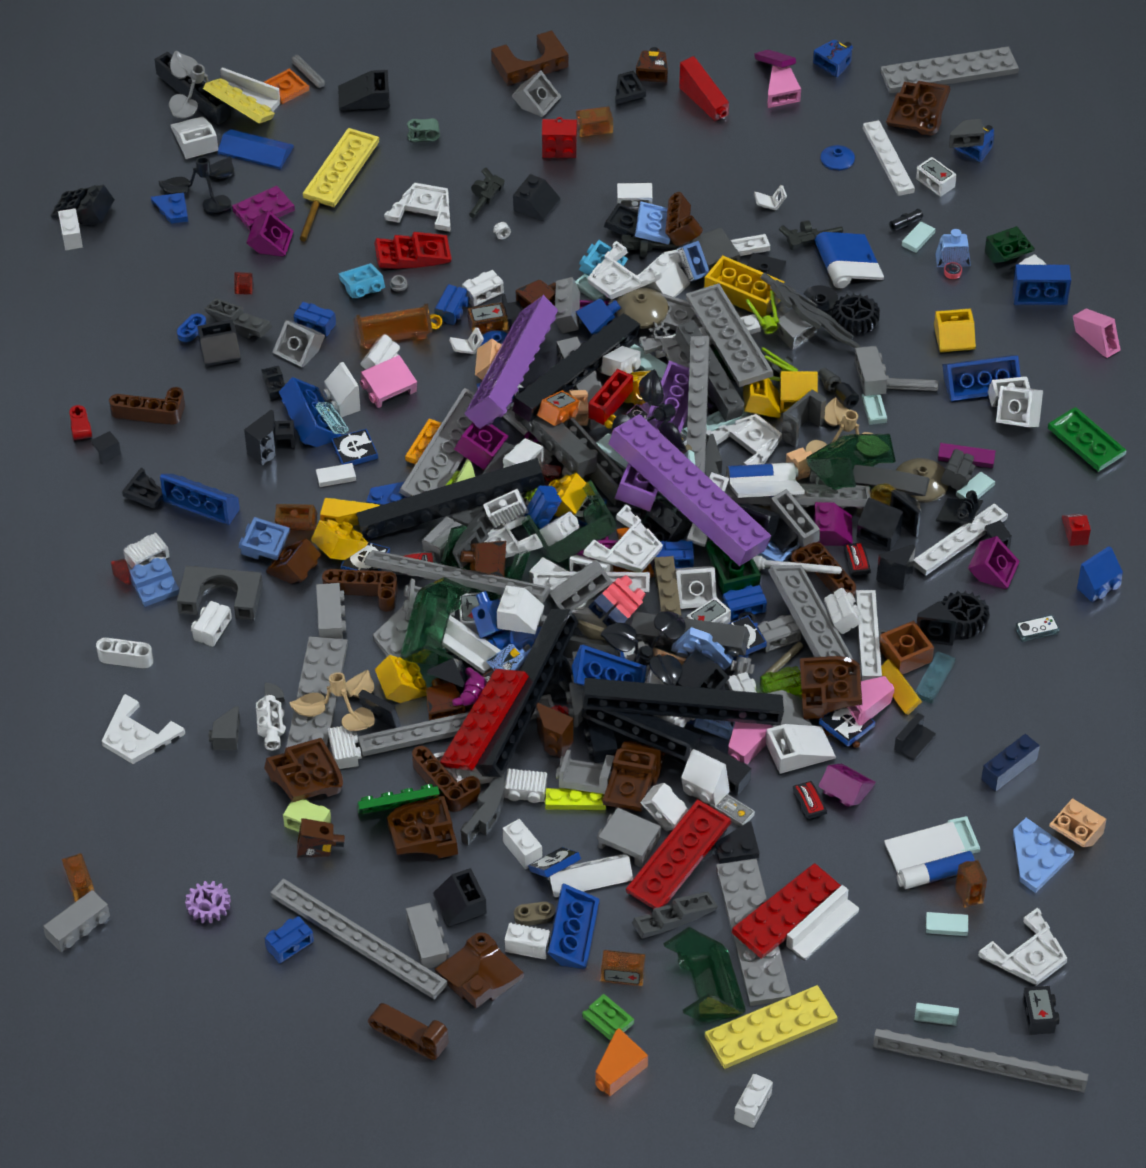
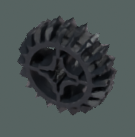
(856, 313)
(970, 612)

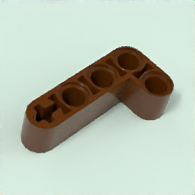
(680, 225)
(149, 409)
(817, 554)
(366, 584)
(457, 794)
(424, 1039)

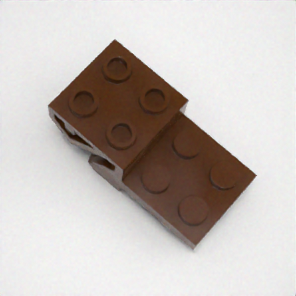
(633, 773)

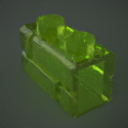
(787, 679)

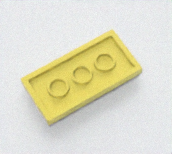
(239, 101)

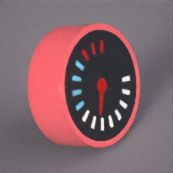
(952, 270)

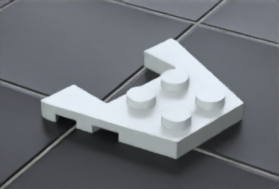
(425, 200)
(616, 280)
(753, 434)
(503, 533)
(633, 550)
(132, 739)
(1033, 959)

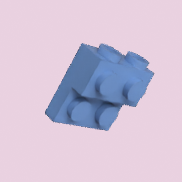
(263, 539)
(153, 581)

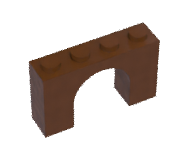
(515, 70)

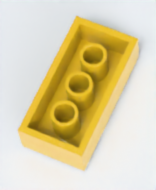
(742, 283)

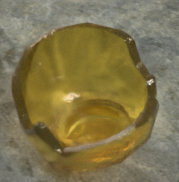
(882, 493)

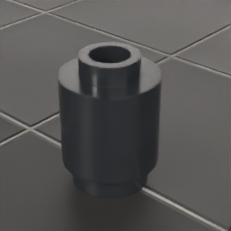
(846, 395)

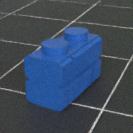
(451, 304)
(315, 318)
(543, 505)
(681, 551)
(745, 600)
(288, 939)

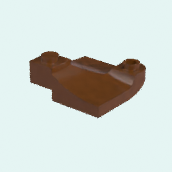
(919, 107)
(829, 685)
(305, 770)
(423, 828)
(479, 970)

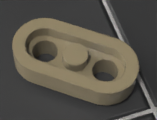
(534, 913)

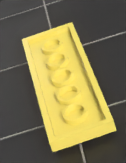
(341, 167)
(770, 1026)

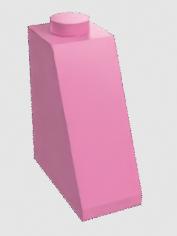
(783, 87)
(1098, 331)
(876, 695)
(747, 741)

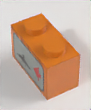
(558, 408)

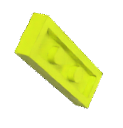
(573, 799)

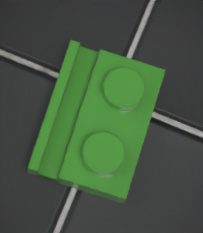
(607, 1016)

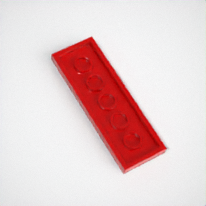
(484, 719)
(678, 855)
(782, 912)

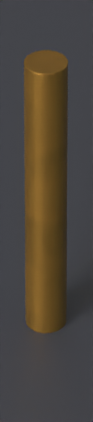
(309, 221)

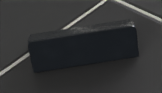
(784, 537)

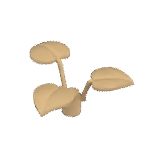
(836, 415)
(313, 703)

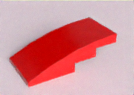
(412, 251)

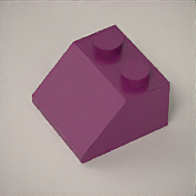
(269, 235)
(834, 524)
(993, 563)
(845, 784)

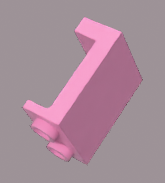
(387, 380)

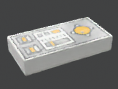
(734, 810)

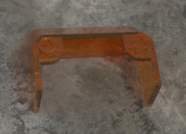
(396, 325)

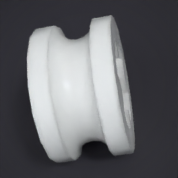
(502, 230)

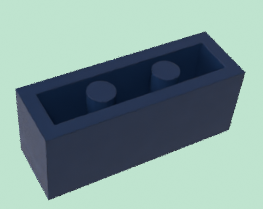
(1010, 762)

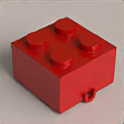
(559, 138)

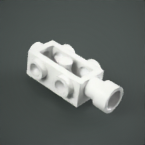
(270, 721)

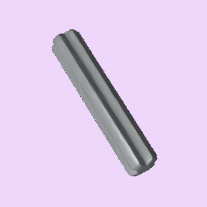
(308, 71)
(913, 384)

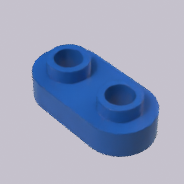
(188, 329)

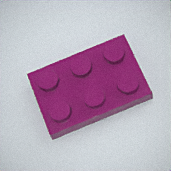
(271, 200)

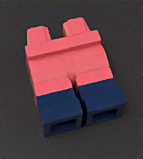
(621, 597)

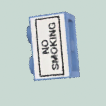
(693, 261)

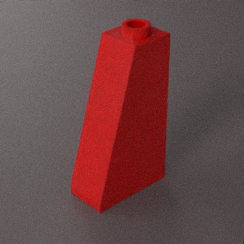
(702, 90)

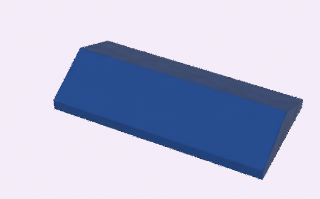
(254, 148)
(602, 665)
(573, 927)

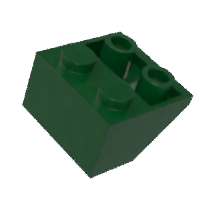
(1007, 245)

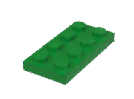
(1087, 439)
(389, 801)

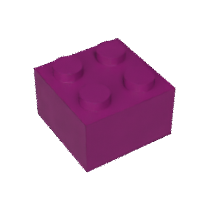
(481, 444)

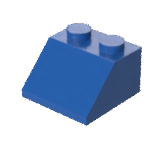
(1100, 575)

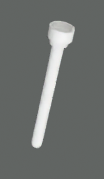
(762, 563)

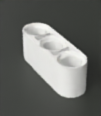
(124, 653)

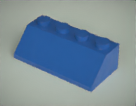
(974, 377)
(300, 402)
(199, 498)

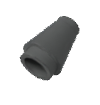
(829, 379)

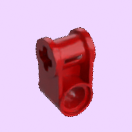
(79, 423)

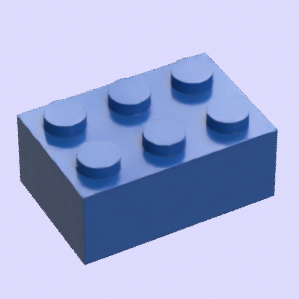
(1041, 284)

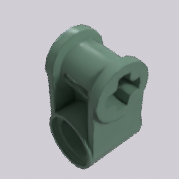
(424, 128)

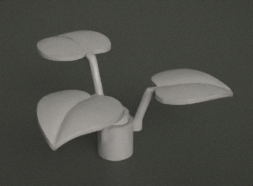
(181, 67)

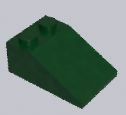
(728, 573)

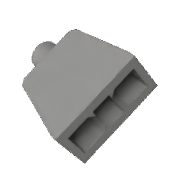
(794, 329)

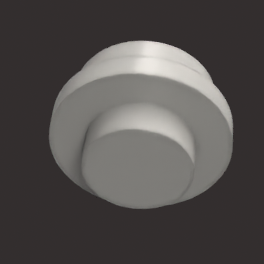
(398, 283)

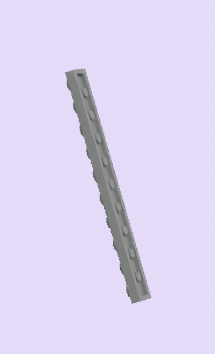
(698, 398)
(436, 571)
(420, 732)
(359, 939)
(980, 1060)

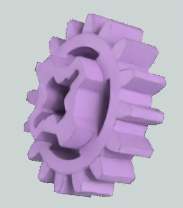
(210, 902)

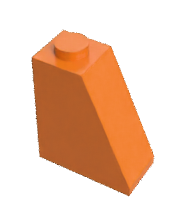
(619, 1063)

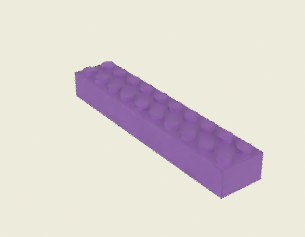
(511, 362)
(633, 486)
(689, 489)

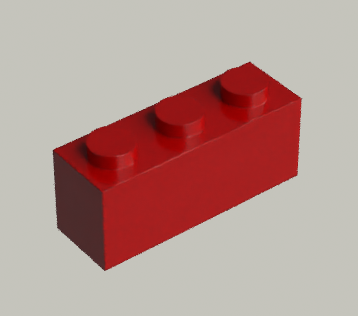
(610, 396)

